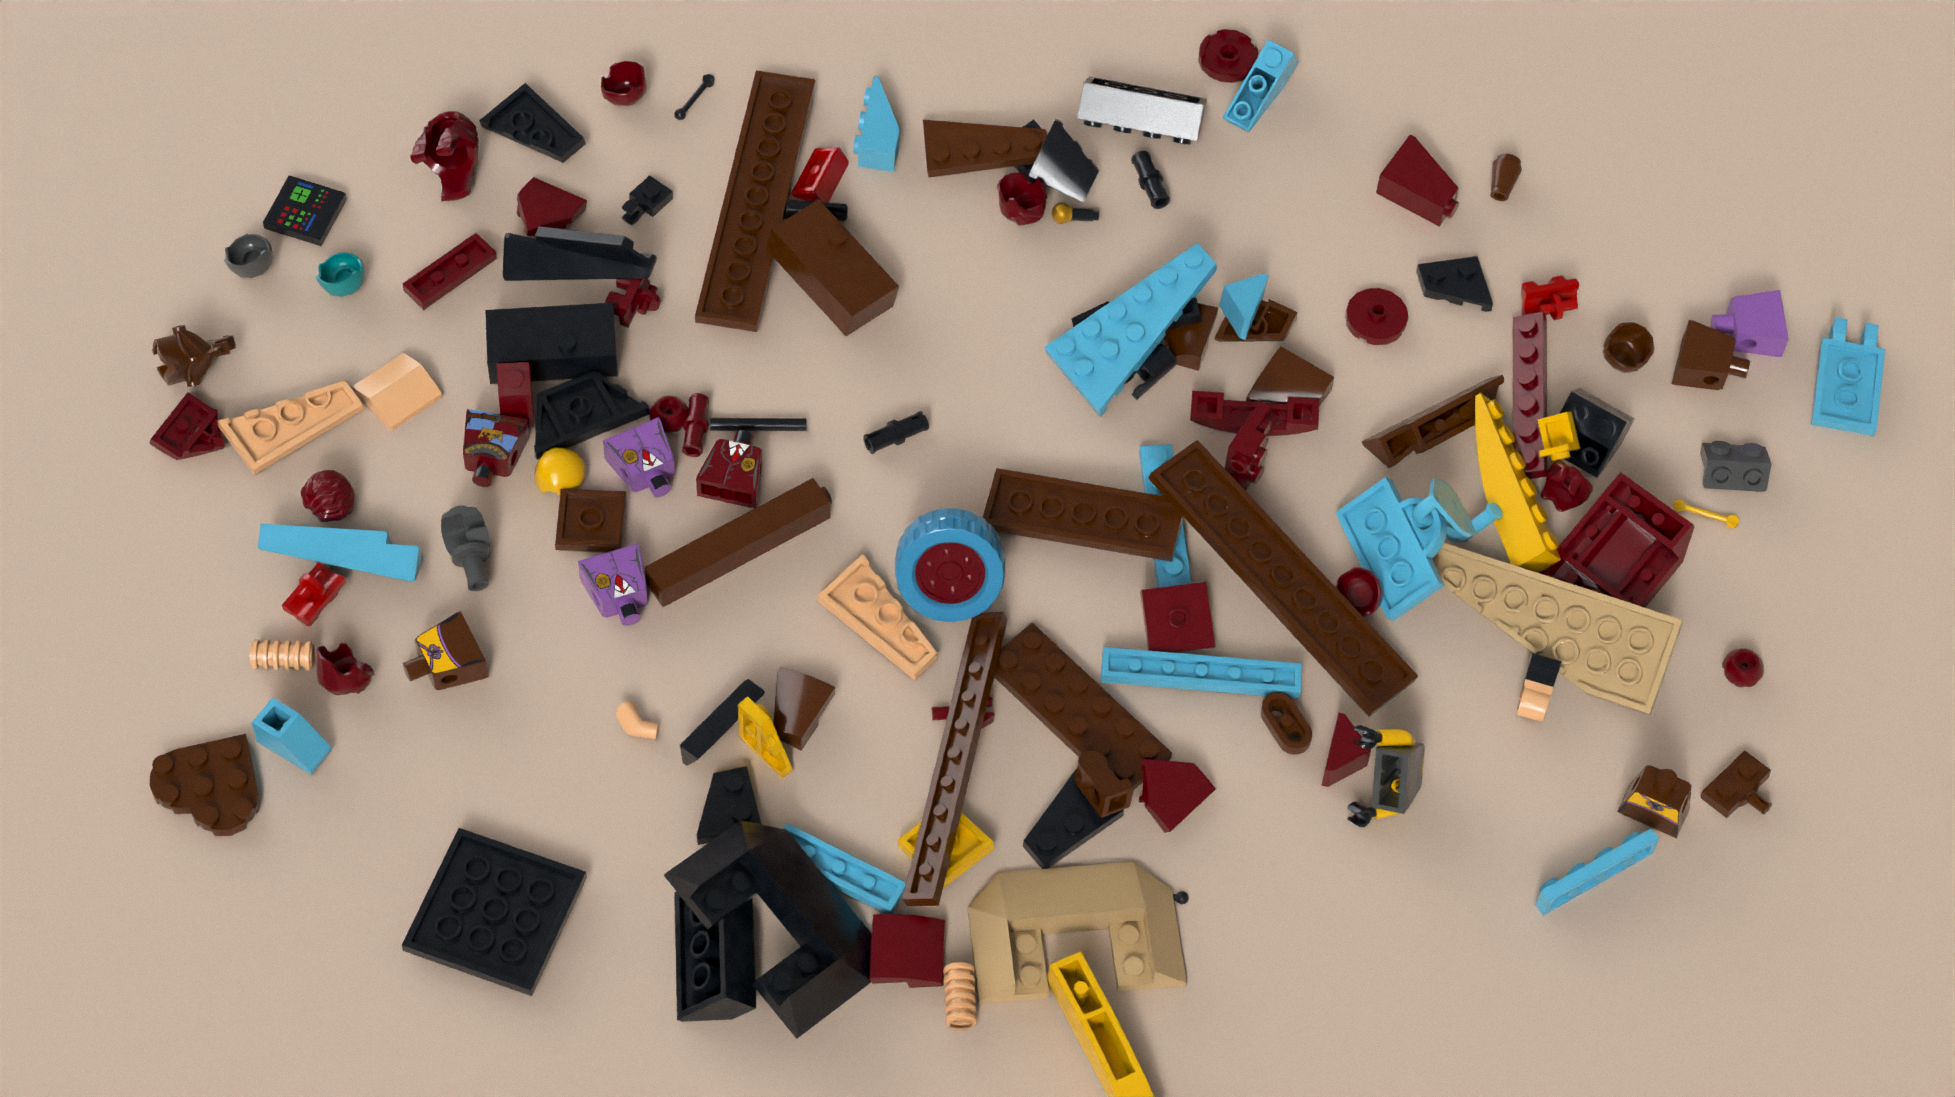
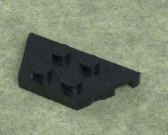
(582, 411)

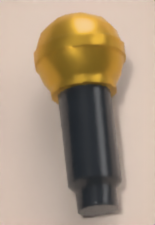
(1063, 213)

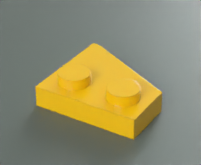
(761, 736)

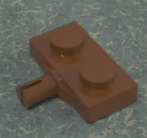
(1738, 786)

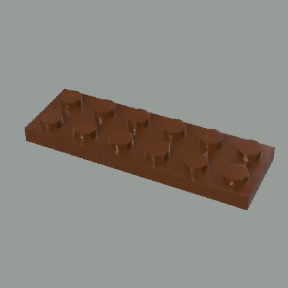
(1083, 514)
(1075, 705)

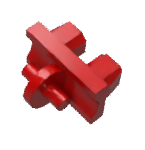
(1550, 298)
(313, 594)

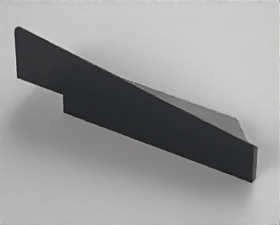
(573, 256)

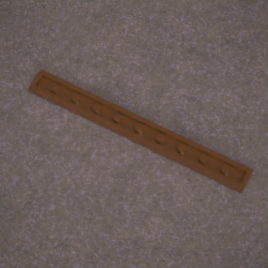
(955, 760)

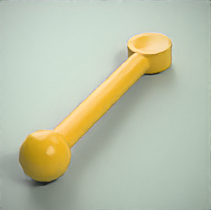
(1730, 521)

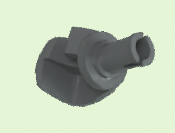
(467, 543)

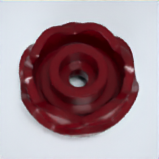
(670, 422)
(1743, 676)

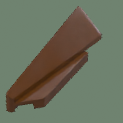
(1431, 425)

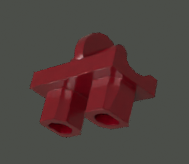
(639, 297)

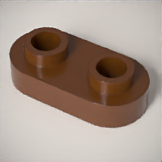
(1287, 725)

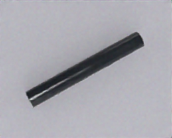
(758, 424)

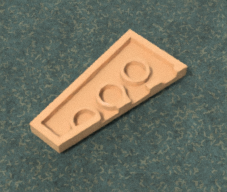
(277, 431)
(870, 610)

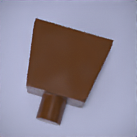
(1707, 358)

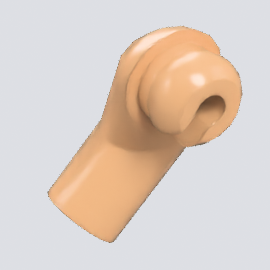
(632, 722)

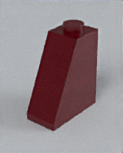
(1418, 183)

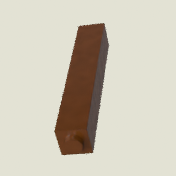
(738, 542)

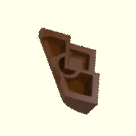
(1270, 323)

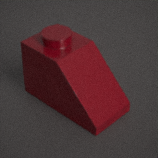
(515, 390)

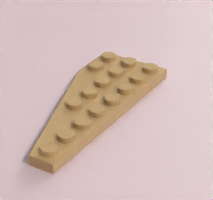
(1603, 642)

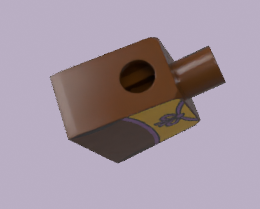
(447, 655)
(1658, 800)

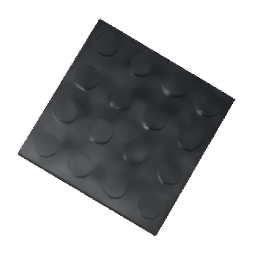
(494, 911)

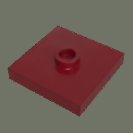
(1177, 618)

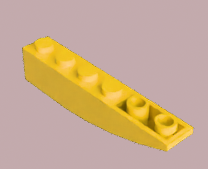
(1505, 484)
(1097, 1028)

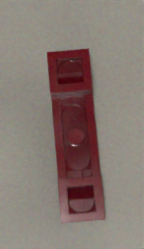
(1213, 411)

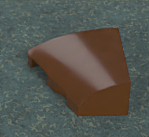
(1191, 341)
(1290, 377)
(799, 705)

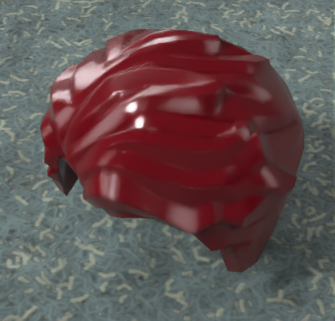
(1021, 199)
(328, 495)
(341, 672)

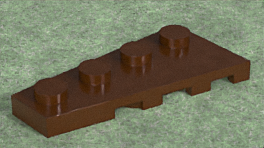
(978, 147)

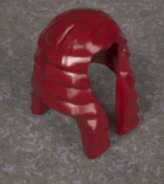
(450, 151)

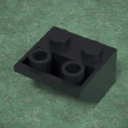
(1598, 430)

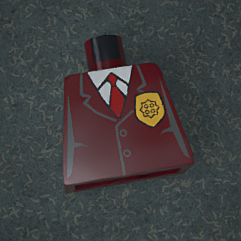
(732, 471)

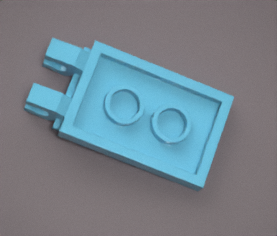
(1848, 381)

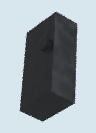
(555, 340)

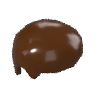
(1628, 347)

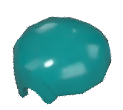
(341, 274)

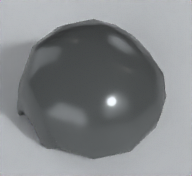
(249, 256)

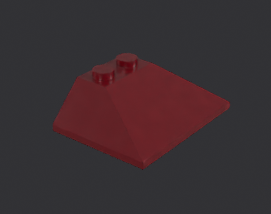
(1624, 545)

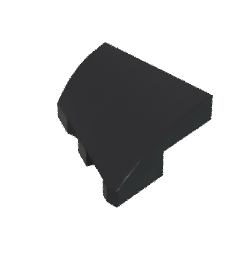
(1064, 164)

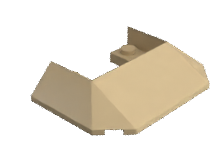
(1025, 904)

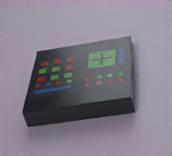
(304, 210)

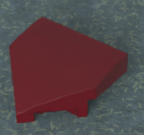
(547, 206)
(189, 430)
(1172, 790)

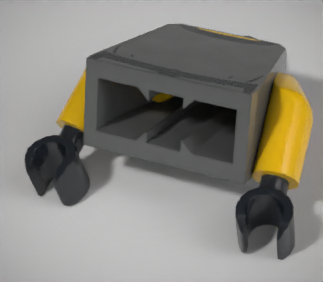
(1396, 773)

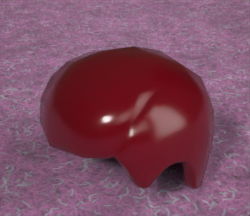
(624, 83)
(1361, 589)

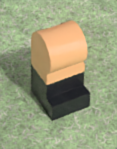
(1538, 687)

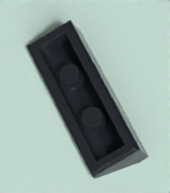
(718, 722)

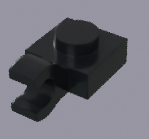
(646, 198)

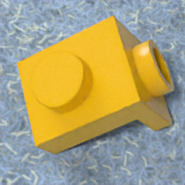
(1558, 436)

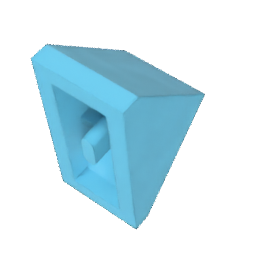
(1241, 302)

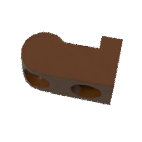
(1101, 785)

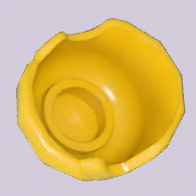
(559, 470)

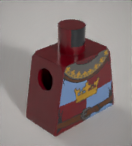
(492, 444)

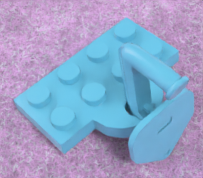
(1402, 537)

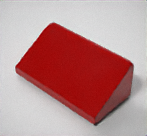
(821, 175)

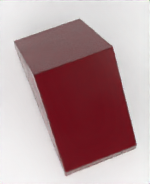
(1344, 756)

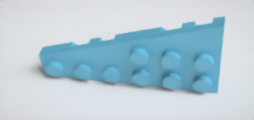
(1121, 335)

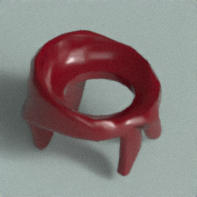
(1566, 487)

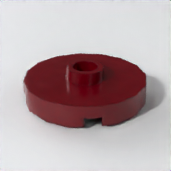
(1223, 45)
(1376, 328)

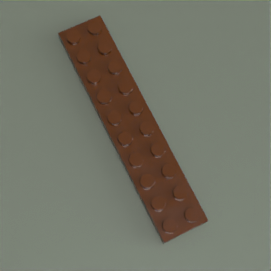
(755, 201)
(1283, 578)

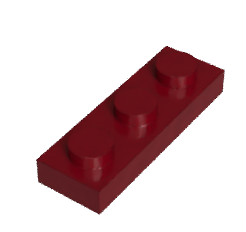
(449, 271)

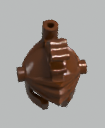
(188, 355)

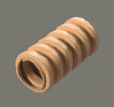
(282, 654)
(959, 995)

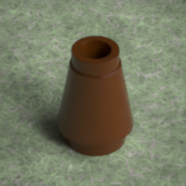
(1505, 173)

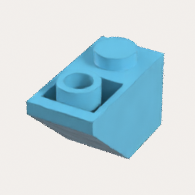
(290, 736)

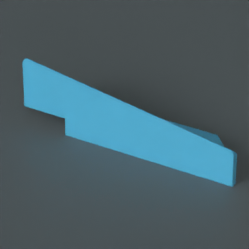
(347, 548)

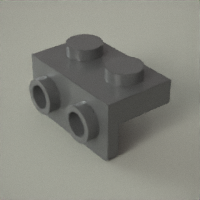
(1735, 466)

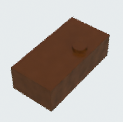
(832, 267)

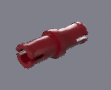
(695, 425)

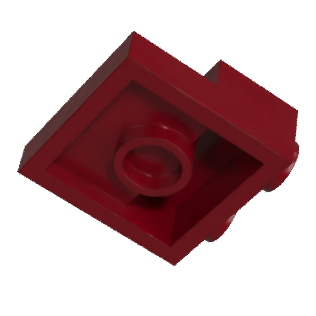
(1248, 447)

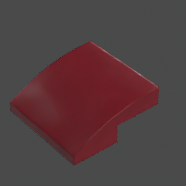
(908, 950)

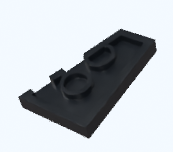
(1065, 826)

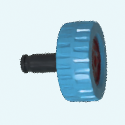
(950, 565)

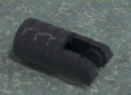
(1153, 369)

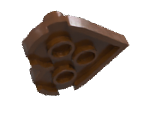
(209, 782)

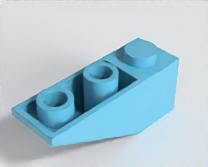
(1261, 85)
(880, 132)

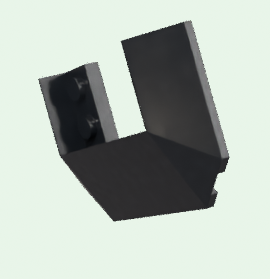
(831, 937)

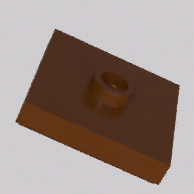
(590, 520)

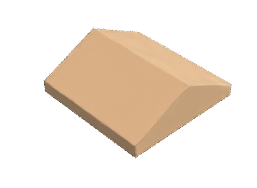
(398, 390)

